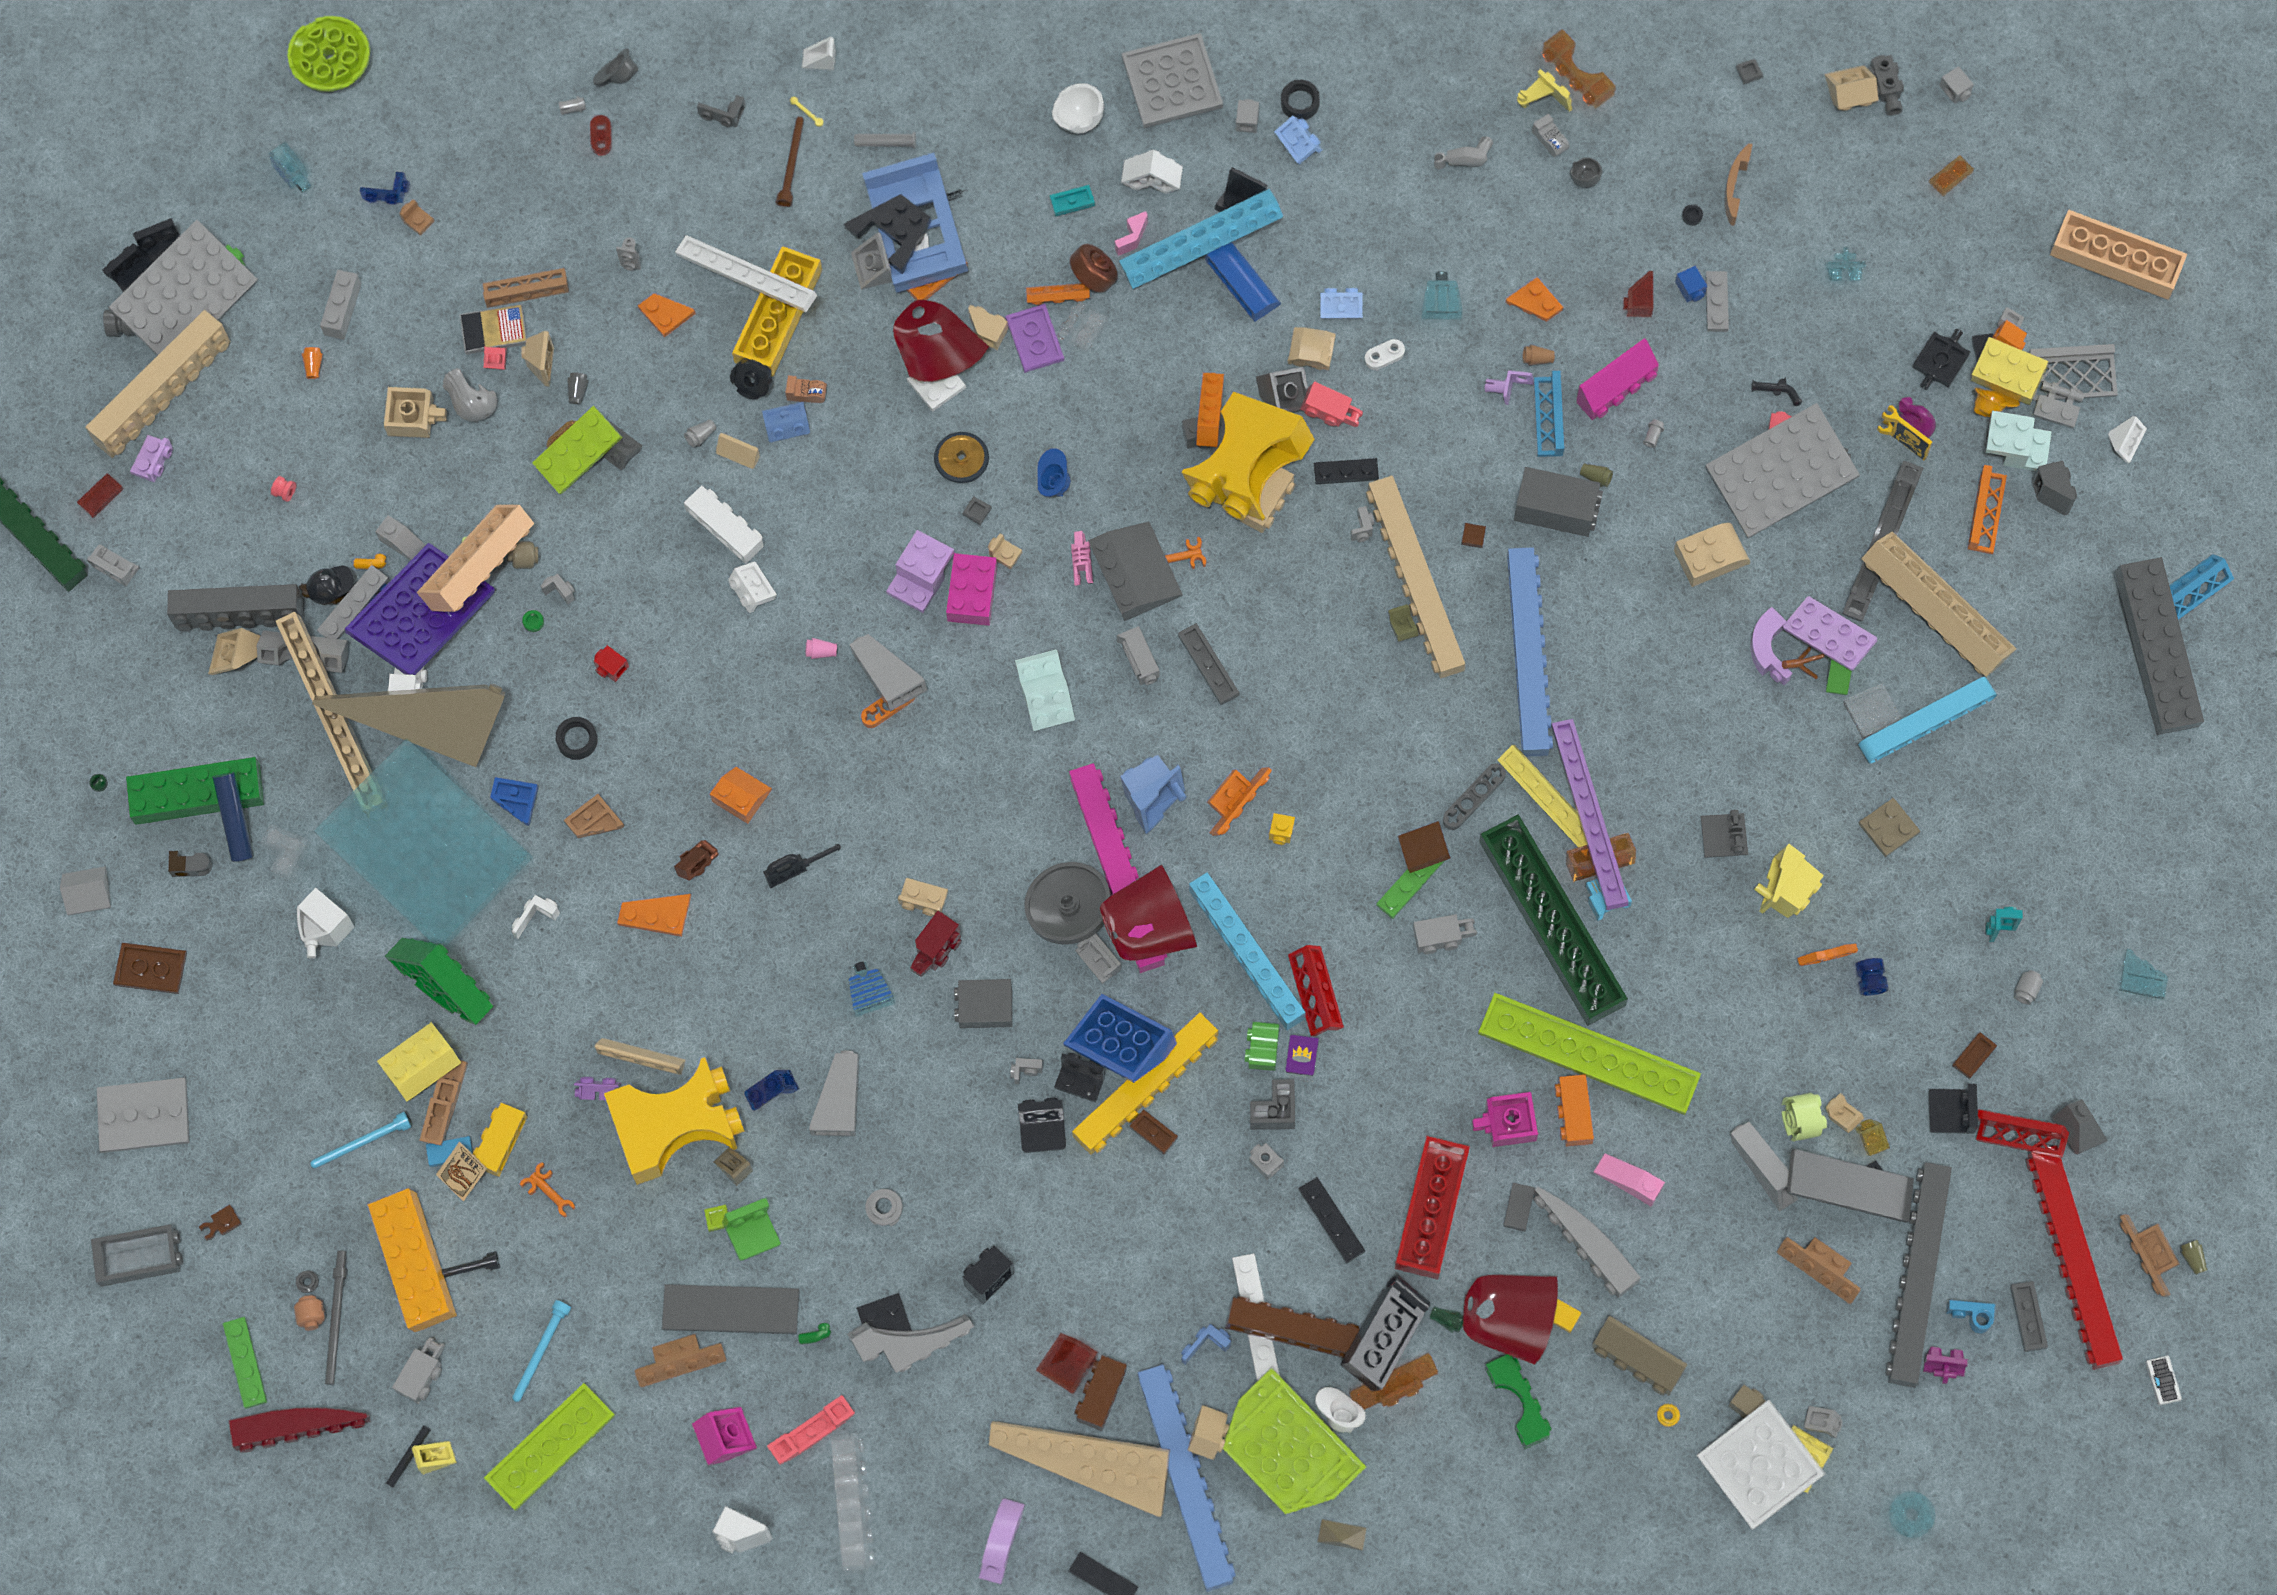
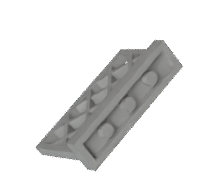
(2080, 354)

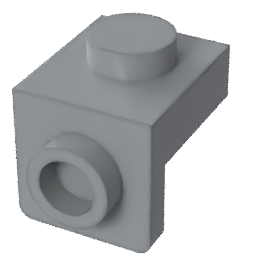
(1366, 521)
(564, 588)

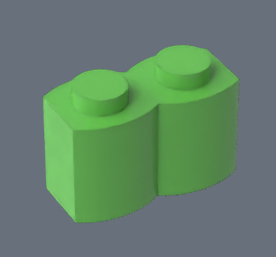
(1263, 1046)

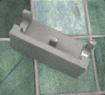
(112, 565)
(1098, 958)

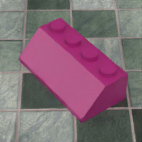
(1617, 380)

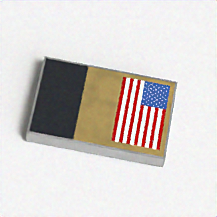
(493, 328)

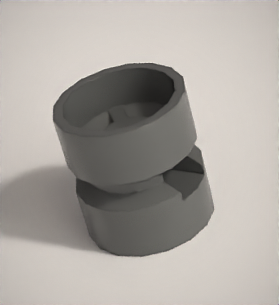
(113, 325)

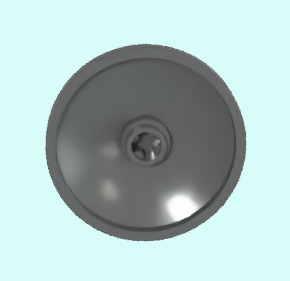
(1066, 903)

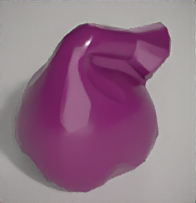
(1917, 416)

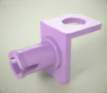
(1505, 387)

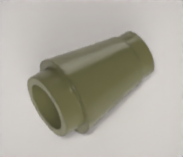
(1597, 474)
(2194, 1256)

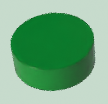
(533, 621)

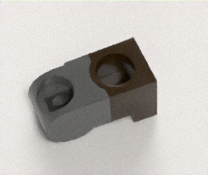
(188, 865)

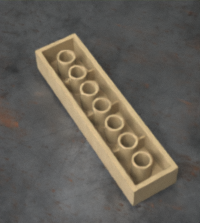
(158, 384)

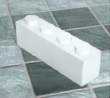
(723, 524)

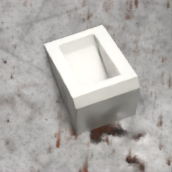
(820, 55)

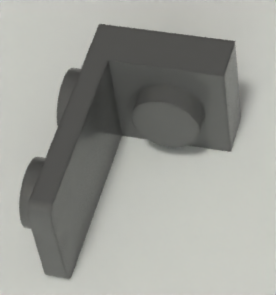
(728, 118)

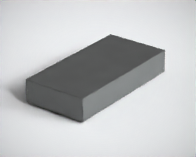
(1519, 1207)

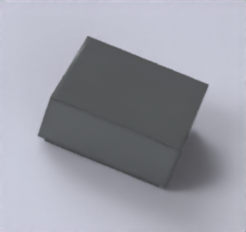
(1749, 71)
(977, 510)

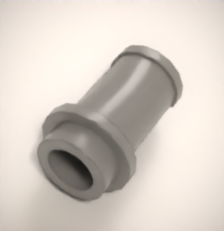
(572, 105)
(1653, 433)

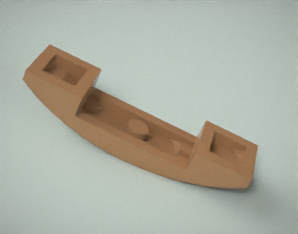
(1740, 163)

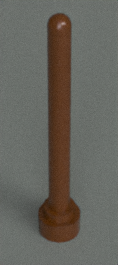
(784, 197)

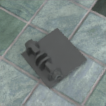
(1724, 834)

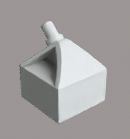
(321, 922)

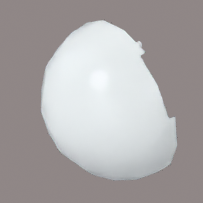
(1078, 108)

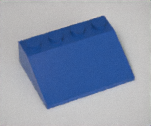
(1121, 1039)

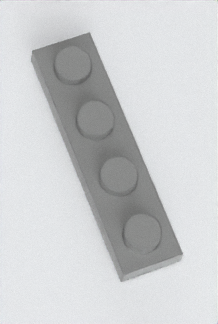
(353, 603)

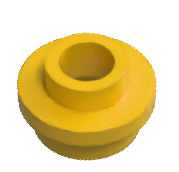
(1668, 1408)

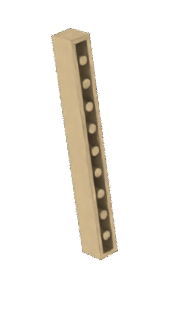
(1416, 577)
(319, 684)

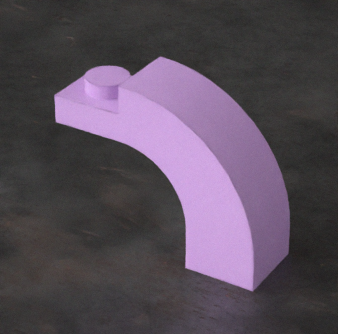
(1765, 631)
(1000, 1540)

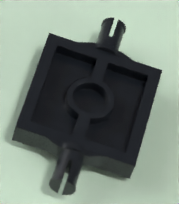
(1941, 359)

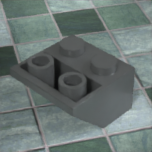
(2054, 487)

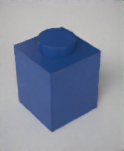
(1691, 284)

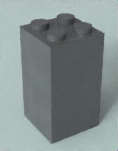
(1558, 502)

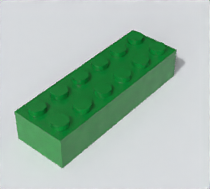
(190, 790)

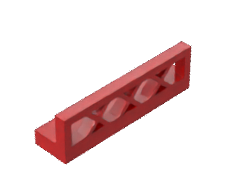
(1319, 986)
(2023, 1125)

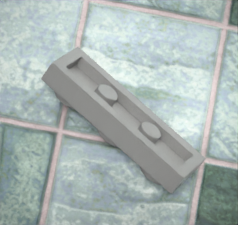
(1717, 301)

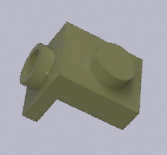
(1402, 623)

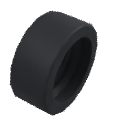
(1300, 85)
(576, 754)

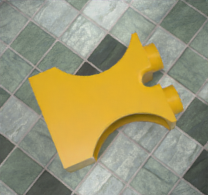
(1253, 448)
(660, 1124)

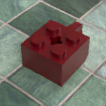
(935, 943)

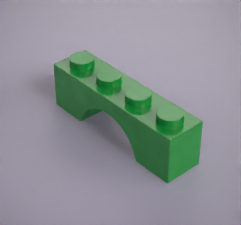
(1505, 1375)

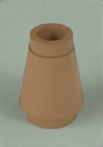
(1536, 355)

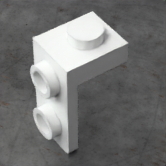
(545, 906)

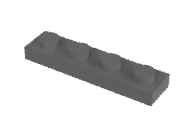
(1208, 664)

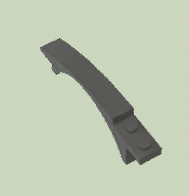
(1890, 522)

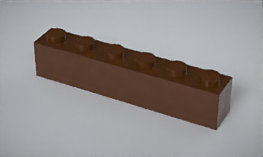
(1290, 1327)

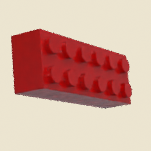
(1432, 1207)

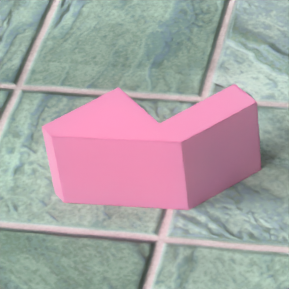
(1136, 227)

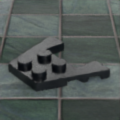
(899, 221)

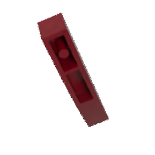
(289, 1425)

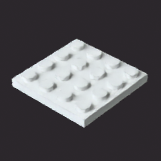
(1761, 1464)

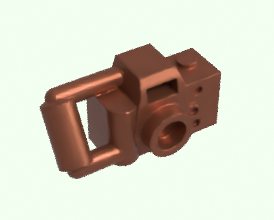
(695, 860)

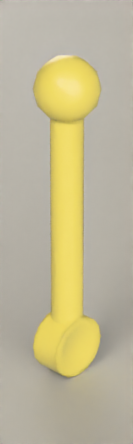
(818, 121)

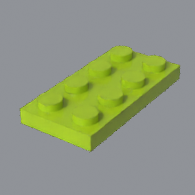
(577, 450)

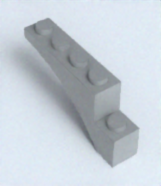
(906, 1347)

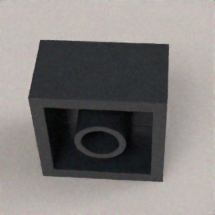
(988, 1274)

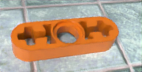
(878, 718)

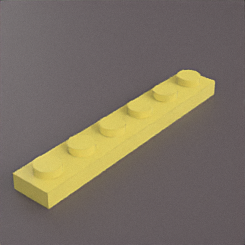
(1543, 793)

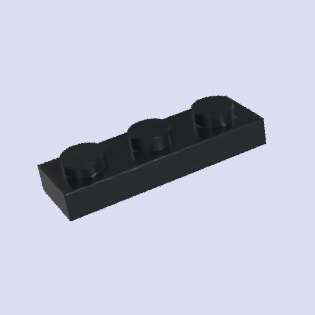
(1346, 471)

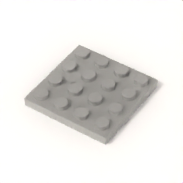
(1172, 80)

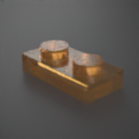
(1951, 175)

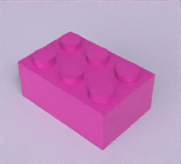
(971, 589)

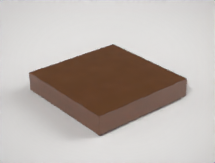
(1424, 847)

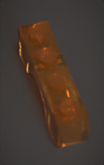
(1594, 87)

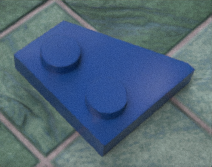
(515, 797)

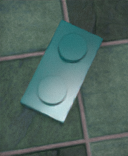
(1072, 200)

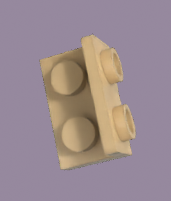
(922, 897)

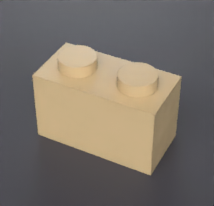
(1208, 1433)

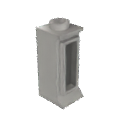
(1139, 656)

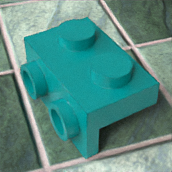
(2003, 919)

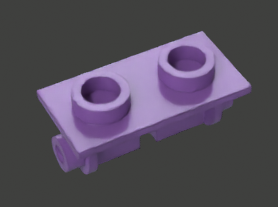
(589, 1087)

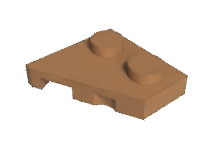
(593, 819)

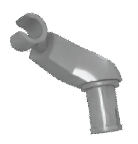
(1466, 155)

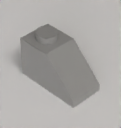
(399, 538)

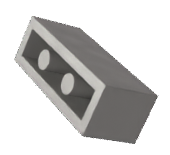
(340, 304)

